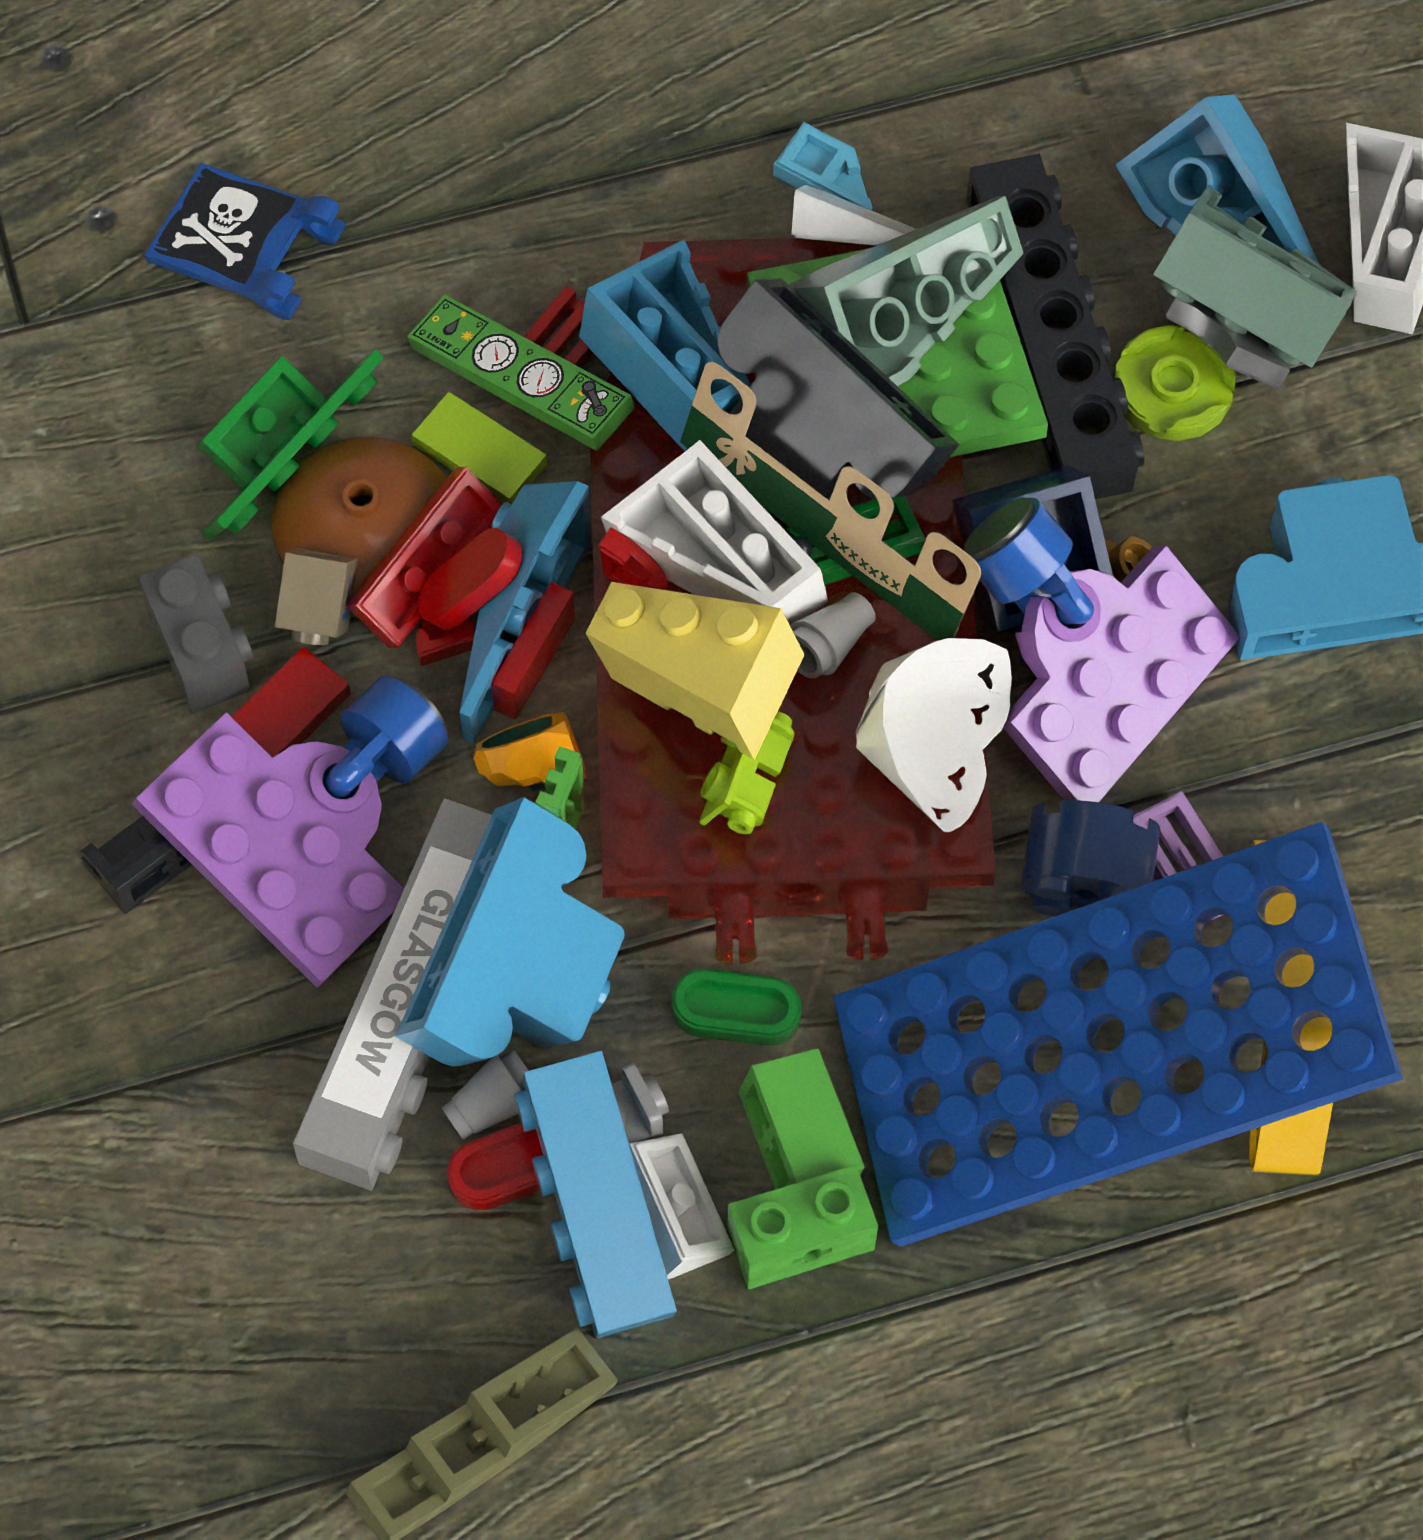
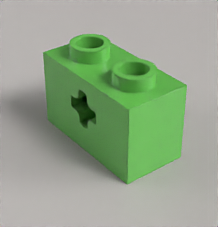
(802, 1226)

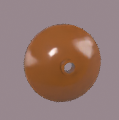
(316, 505)

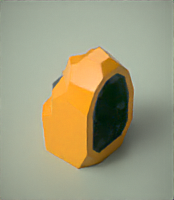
(525, 751)

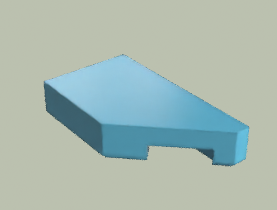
(822, 163)

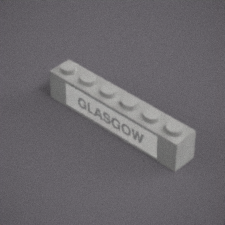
(371, 1072)

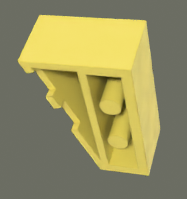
(699, 655)

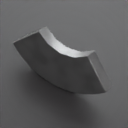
(1237, 350)

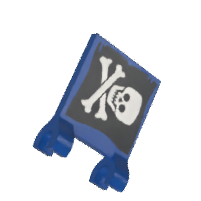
(238, 233)

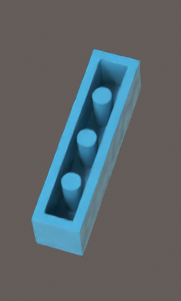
(597, 1196)

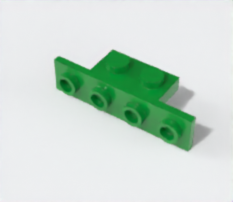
(269, 427)

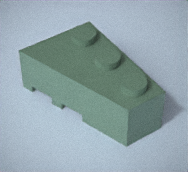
(1254, 282)

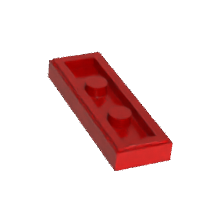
(443, 527)

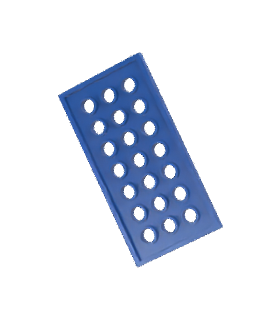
(1164, 1122)

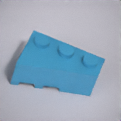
(658, 336)

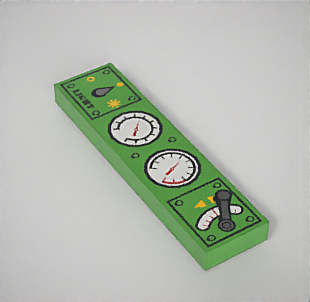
(521, 372)

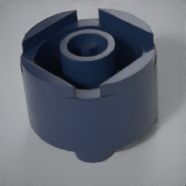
(1085, 855)

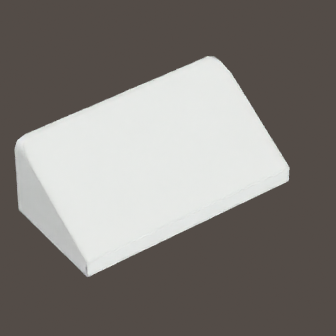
(679, 1205)

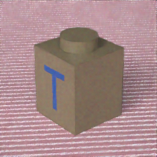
(315, 595)

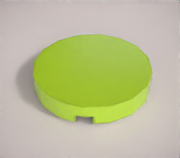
(1174, 384)

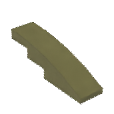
(482, 1436)

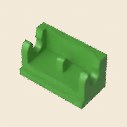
(797, 1119)

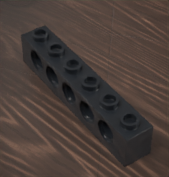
(1080, 349)

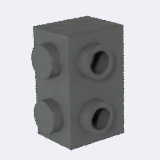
(195, 633)

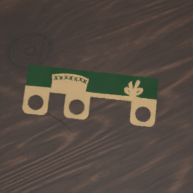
(832, 524)

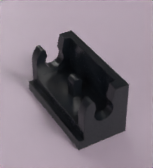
(134, 864)

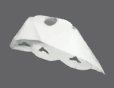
(923, 725)

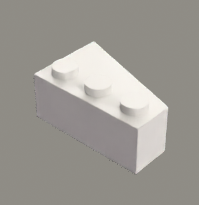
(1385, 226)
(717, 537)

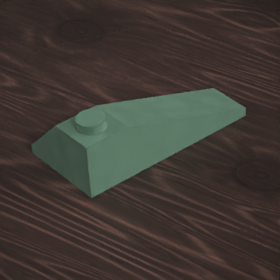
(915, 286)

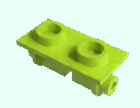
(736, 789)

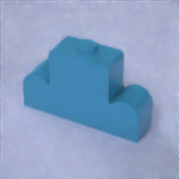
(1339, 573)
(514, 947)

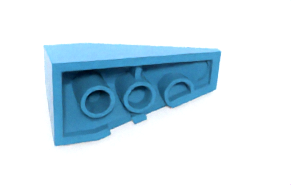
(1220, 149)
(554, 538)

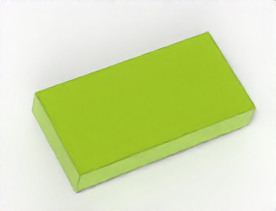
(466, 437)

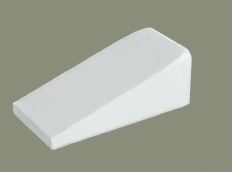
(831, 218)

